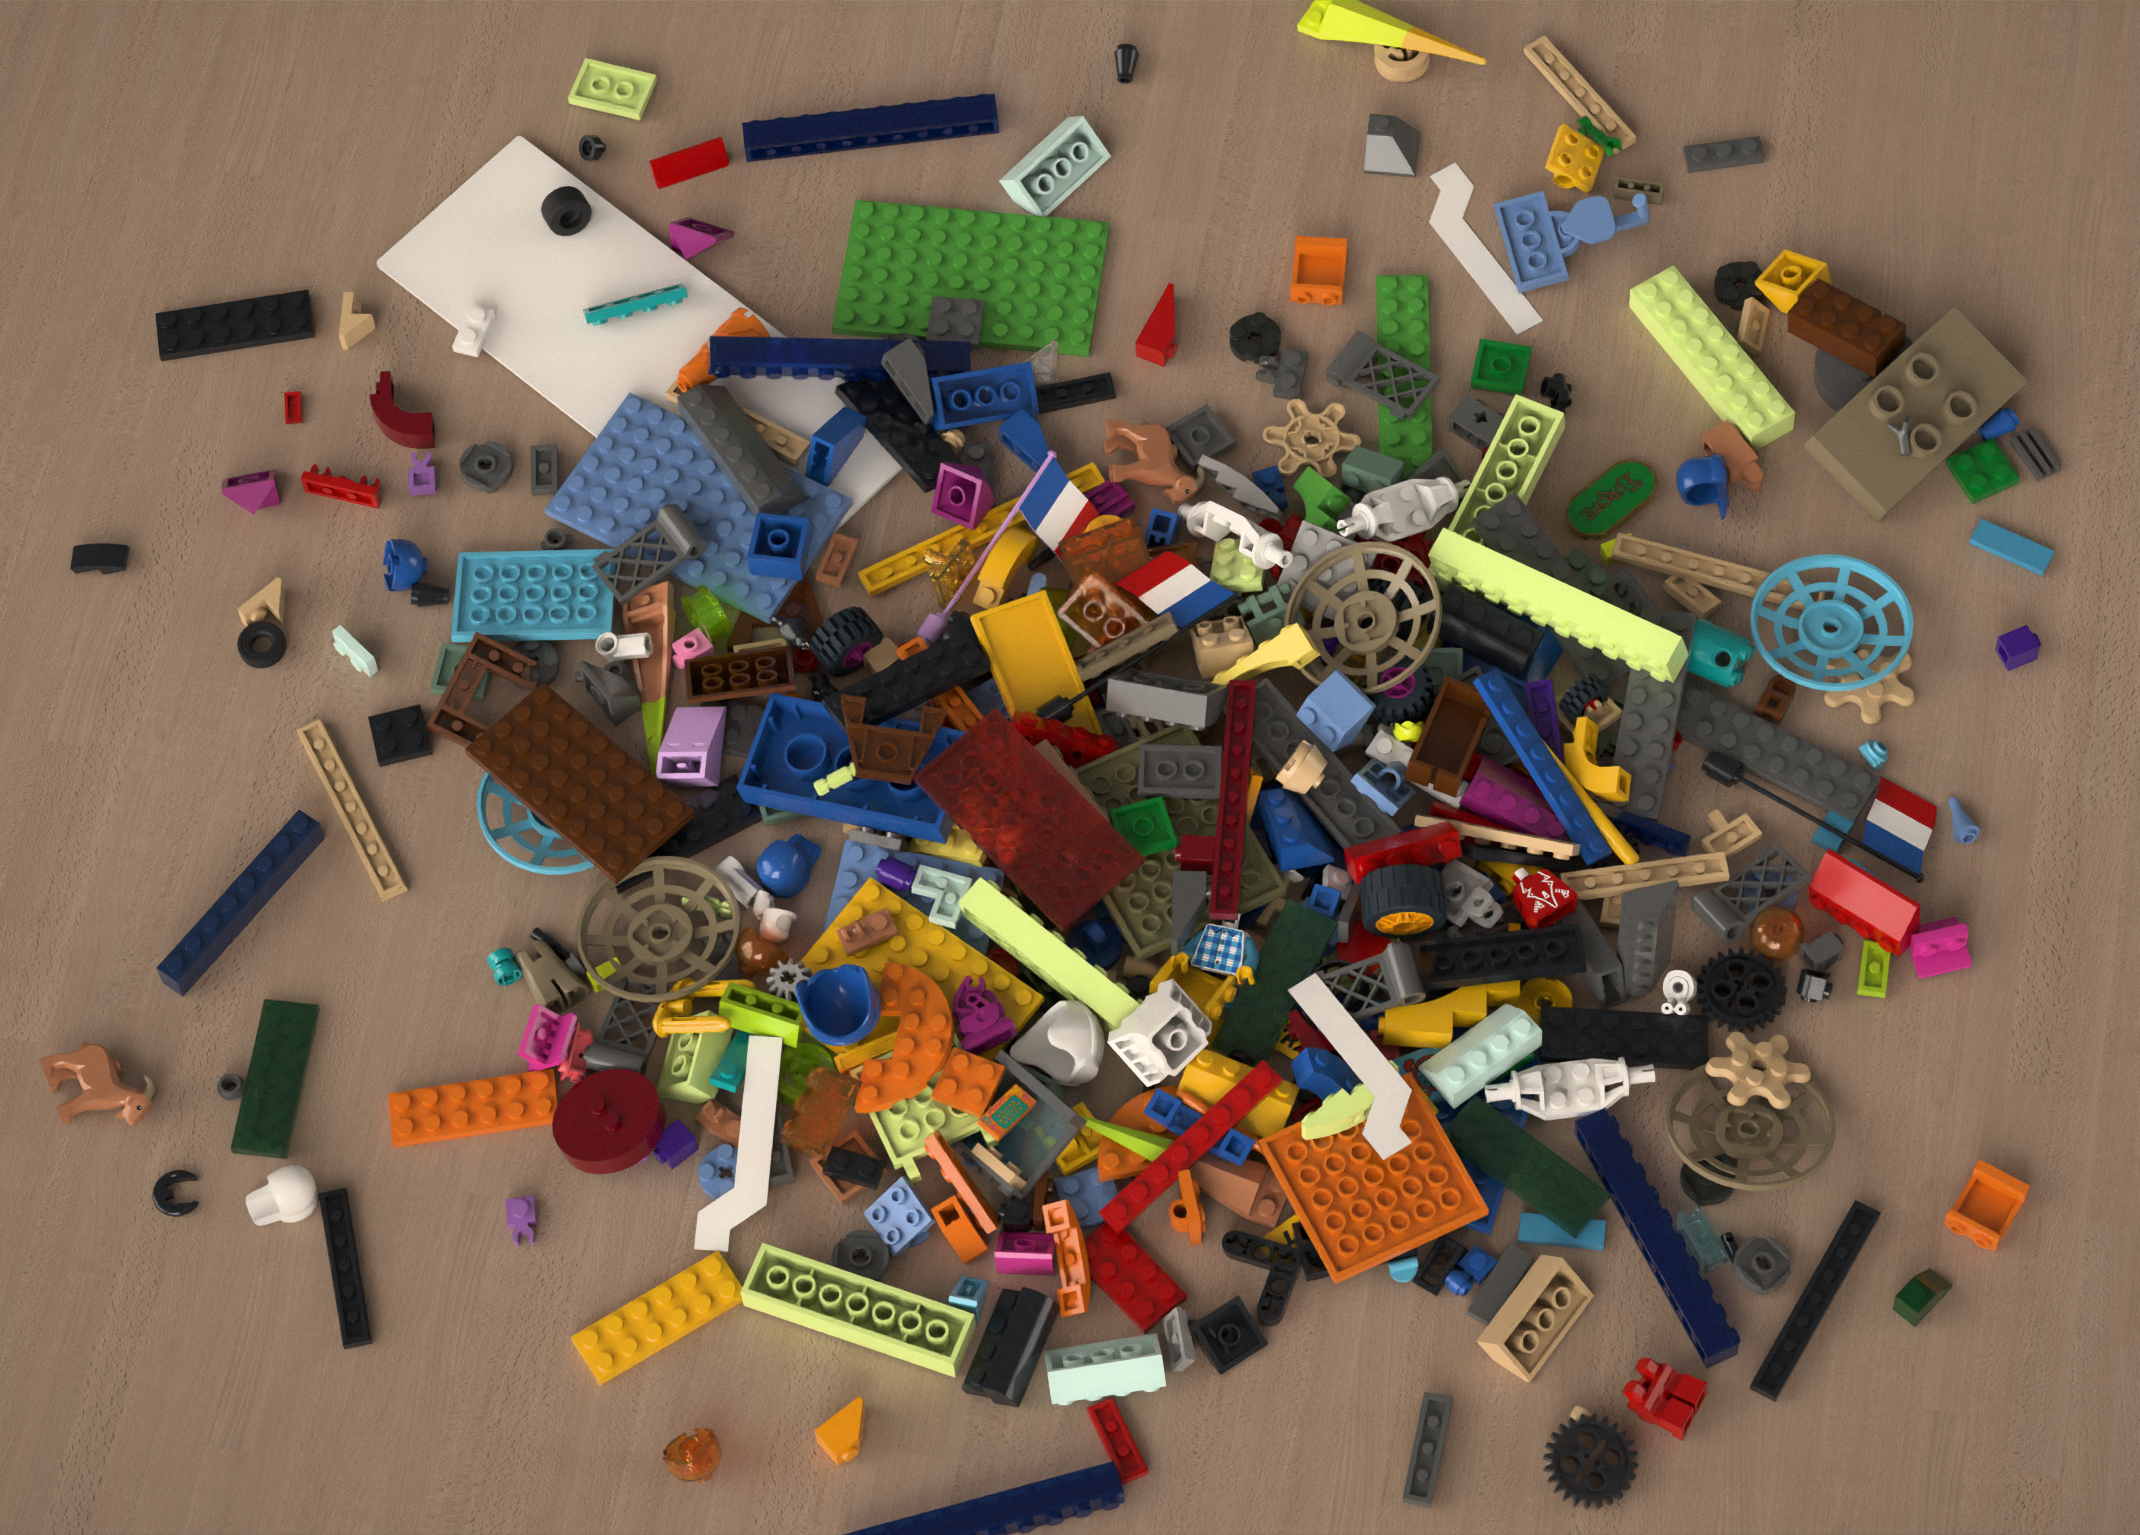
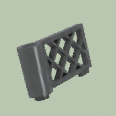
(1353, 363)
(675, 530)
(1725, 917)
(1397, 970)
(615, 1054)

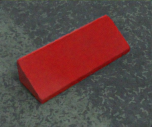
(689, 163)

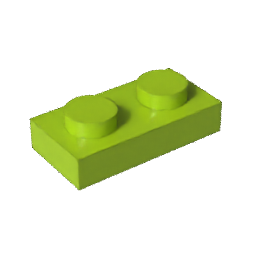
(1873, 970)

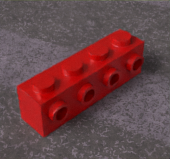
(1075, 743)
(1420, 846)

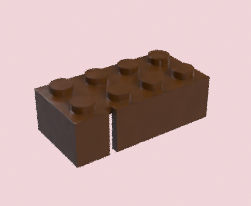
(1846, 328)
(1449, 738)

